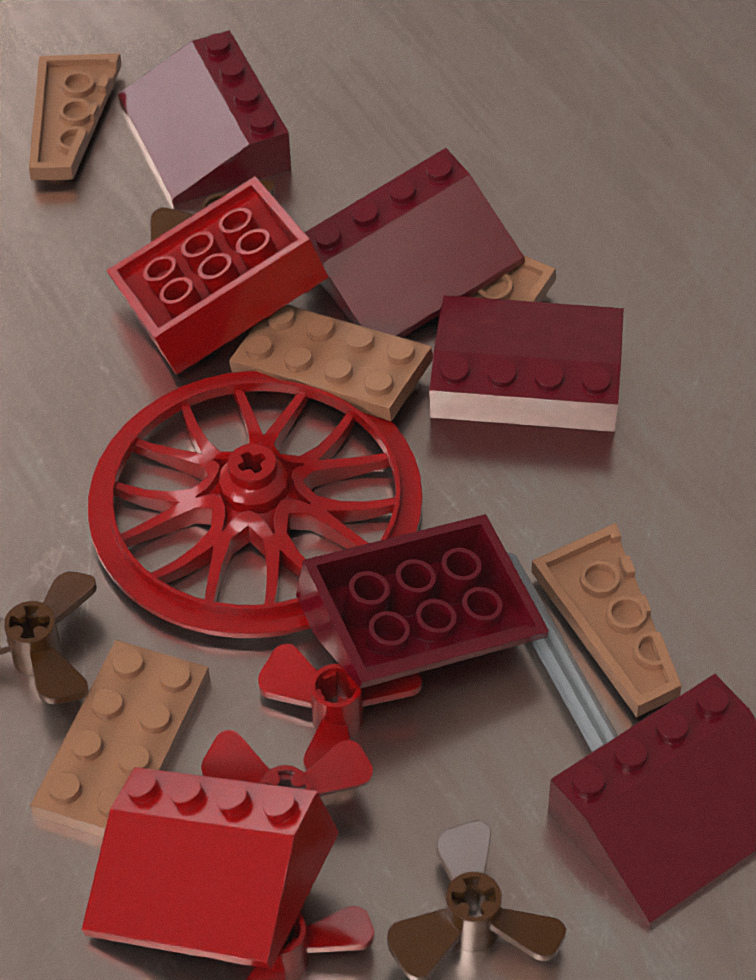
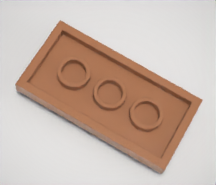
(339, 357)
(125, 722)

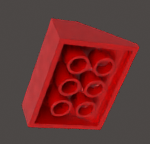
(218, 274)
(207, 865)

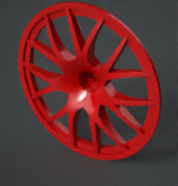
(245, 499)

